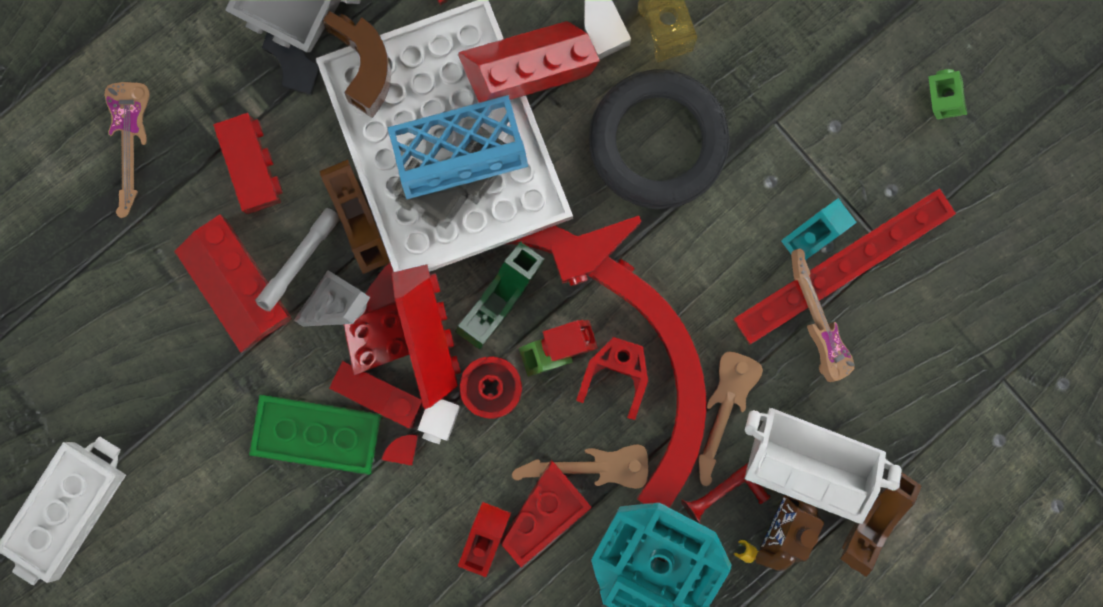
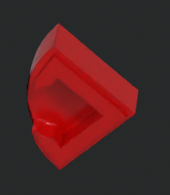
(401, 450)

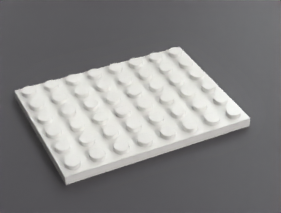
(424, 83)

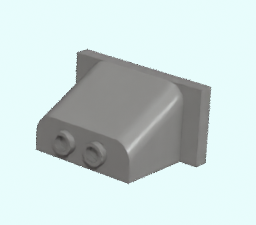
(289, 21)

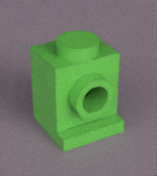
(949, 106)

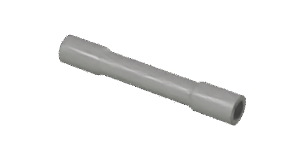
(277, 286)

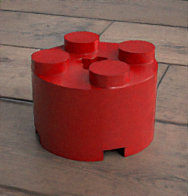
(488, 405)

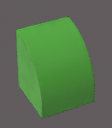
(536, 361)

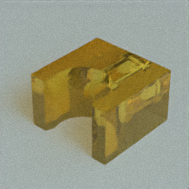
(669, 39)

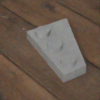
(332, 303)

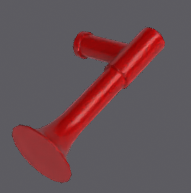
(698, 507)

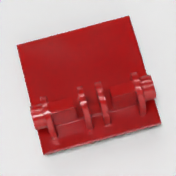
(375, 338)

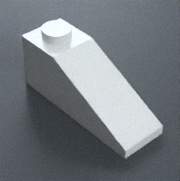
(605, 27)

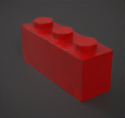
(248, 163)

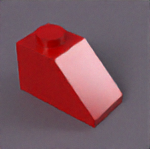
(569, 340)
(484, 539)

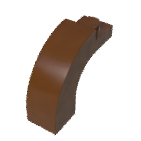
(373, 79)
(355, 216)
(867, 539)

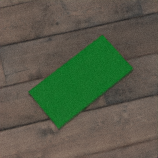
(315, 434)

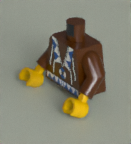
(789, 537)

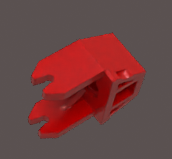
(608, 359)

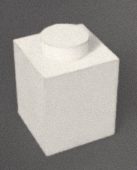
(439, 421)

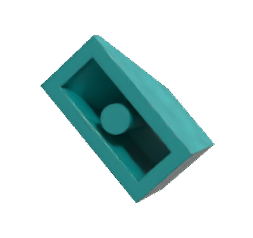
(820, 229)

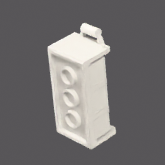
(817, 465)
(61, 511)

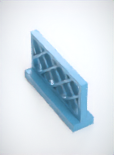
(462, 166)

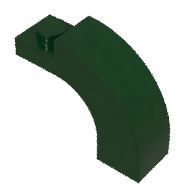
(501, 295)

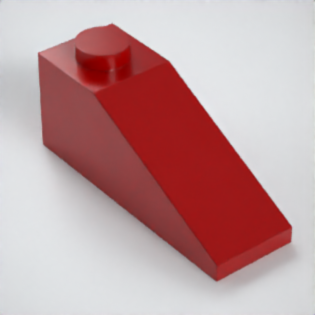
(585, 253)
(377, 395)

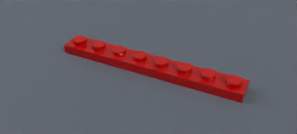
(846, 265)

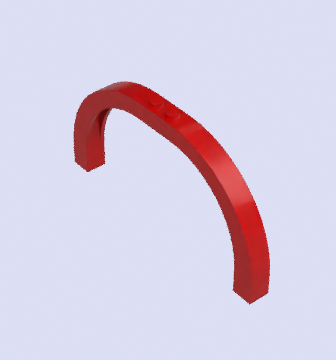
(689, 379)

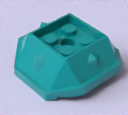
(633, 575)

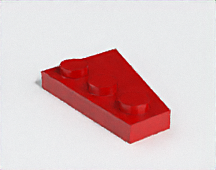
(544, 515)

